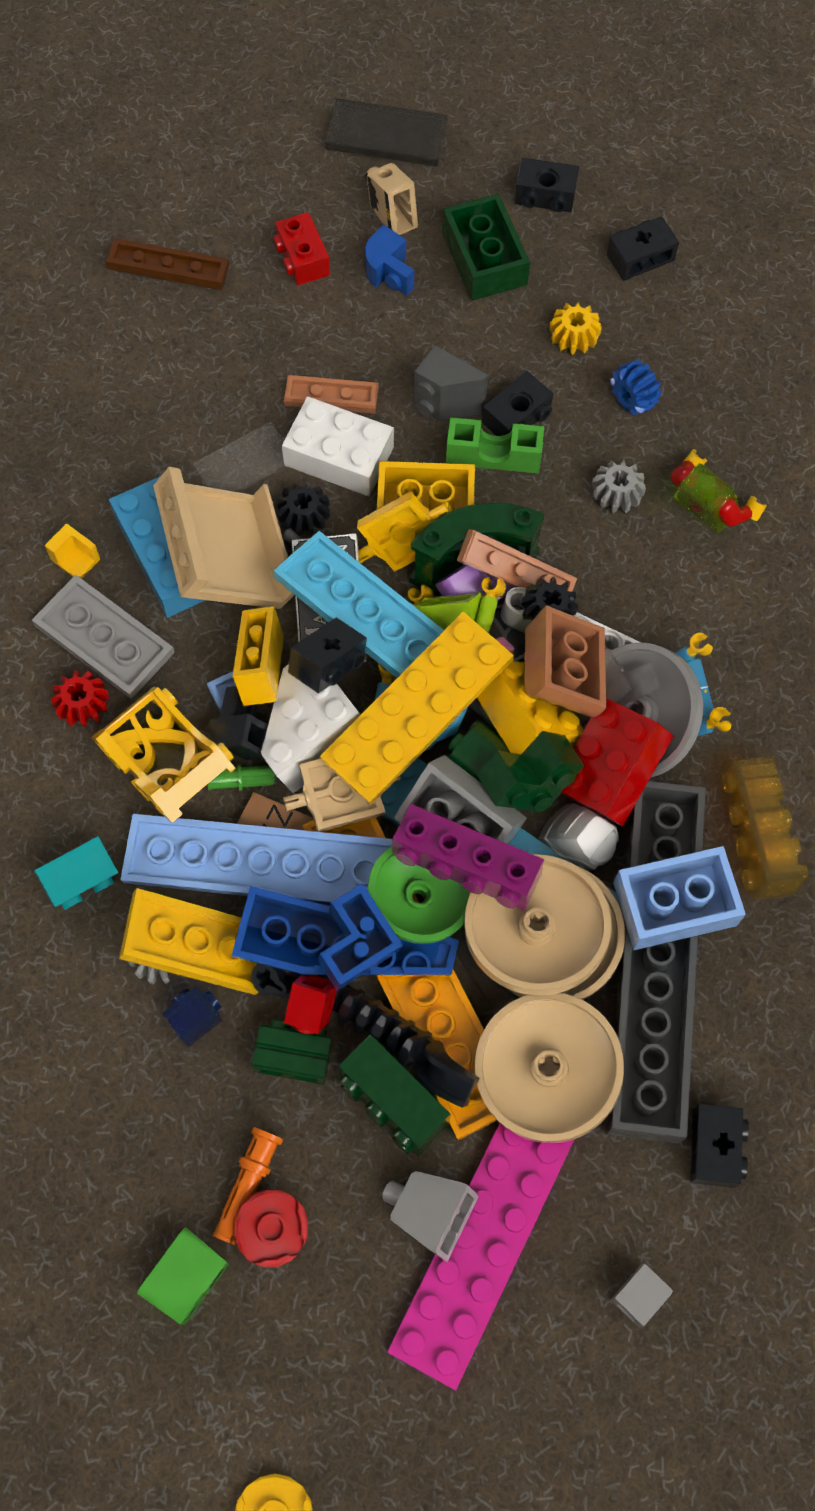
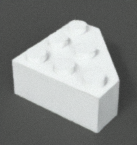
(303, 726)

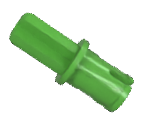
(243, 777)

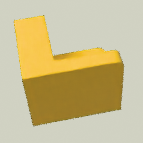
(72, 551)

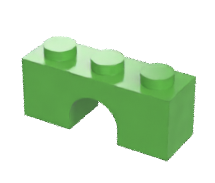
(511, 452)

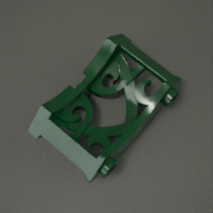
(442, 540)

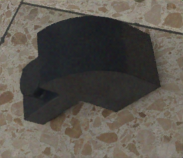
(238, 727)

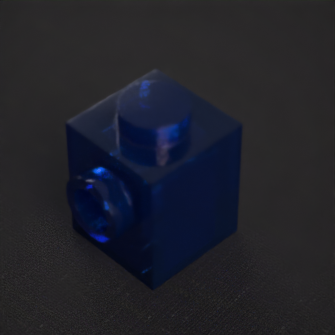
(193, 1014)

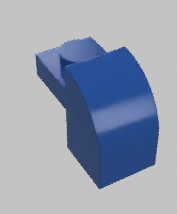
(385, 259)

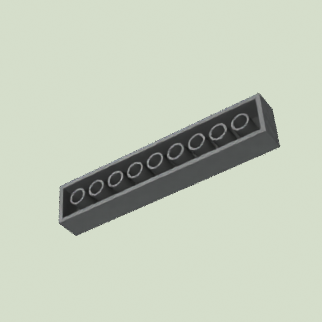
(658, 981)

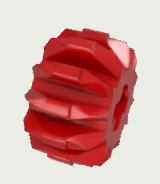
(85, 708)

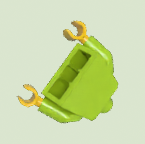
(446, 609)

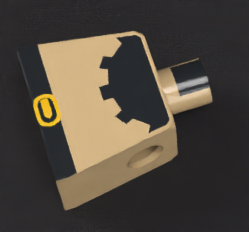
(392, 197)

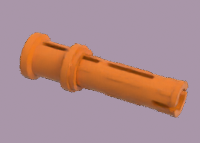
(253, 1168)

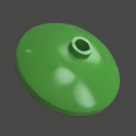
(427, 922)

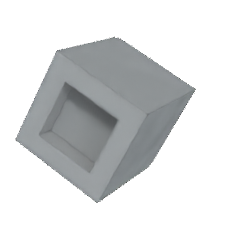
(642, 1295)

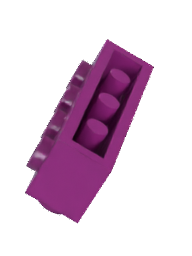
(467, 857)

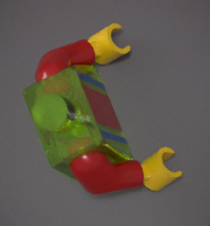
(710, 496)

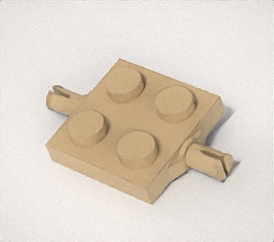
(330, 798)

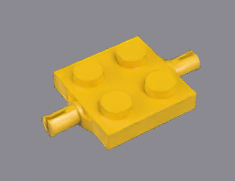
(394, 529)

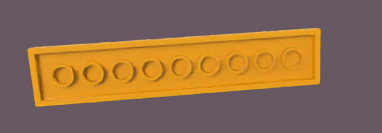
(435, 1006)

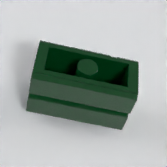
(292, 1053)

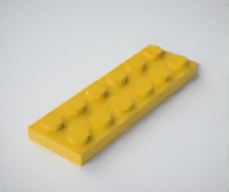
(416, 708)

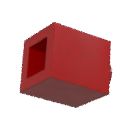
(310, 1004)

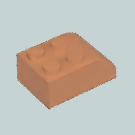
(566, 662)

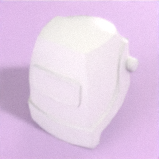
(580, 836)

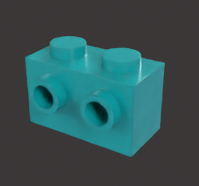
(76, 872)

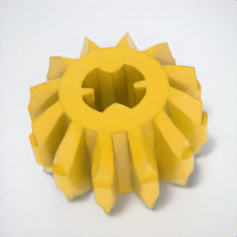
(575, 328)

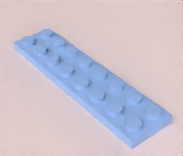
(237, 856)

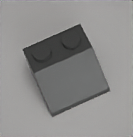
(448, 387)

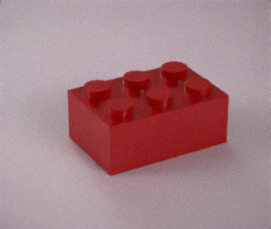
(618, 760)

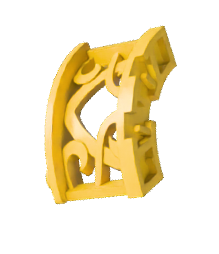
(196, 770)

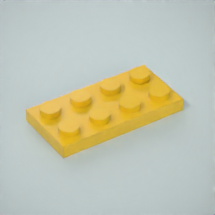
(185, 941)

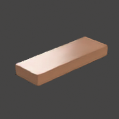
(345, 394)

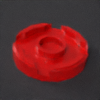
(270, 1228)

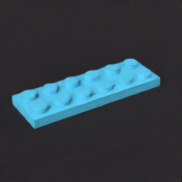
(343, 588)

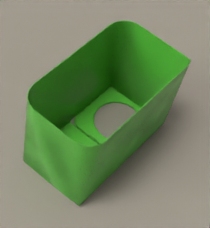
(183, 1277)

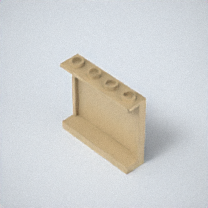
(222, 542)

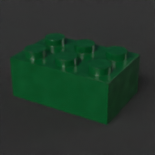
(485, 247)
(392, 1096)

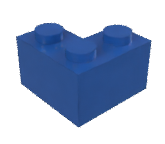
(366, 941)

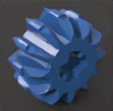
(636, 387)

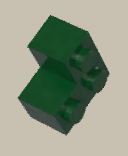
(533, 777)

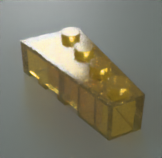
(763, 829)

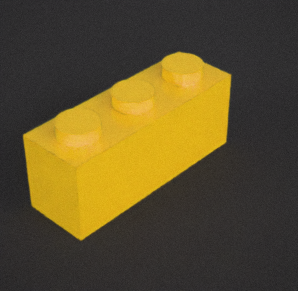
(258, 656)

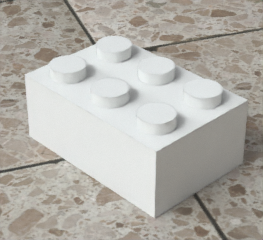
(337, 446)

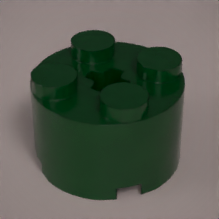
(475, 748)

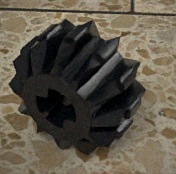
(303, 519)
(548, 594)

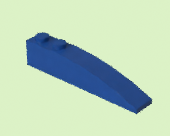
(294, 932)

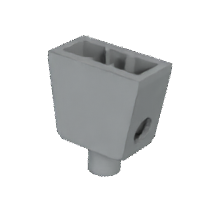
(431, 1210)

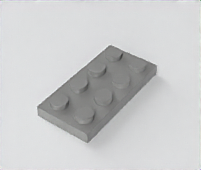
(103, 636)

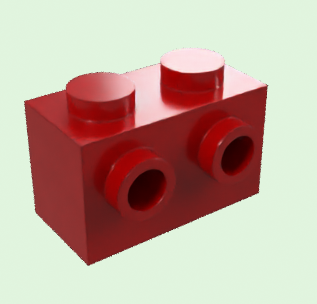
(302, 249)

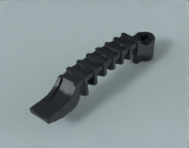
(436, 1069)

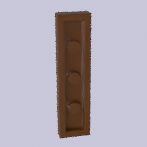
(167, 264)

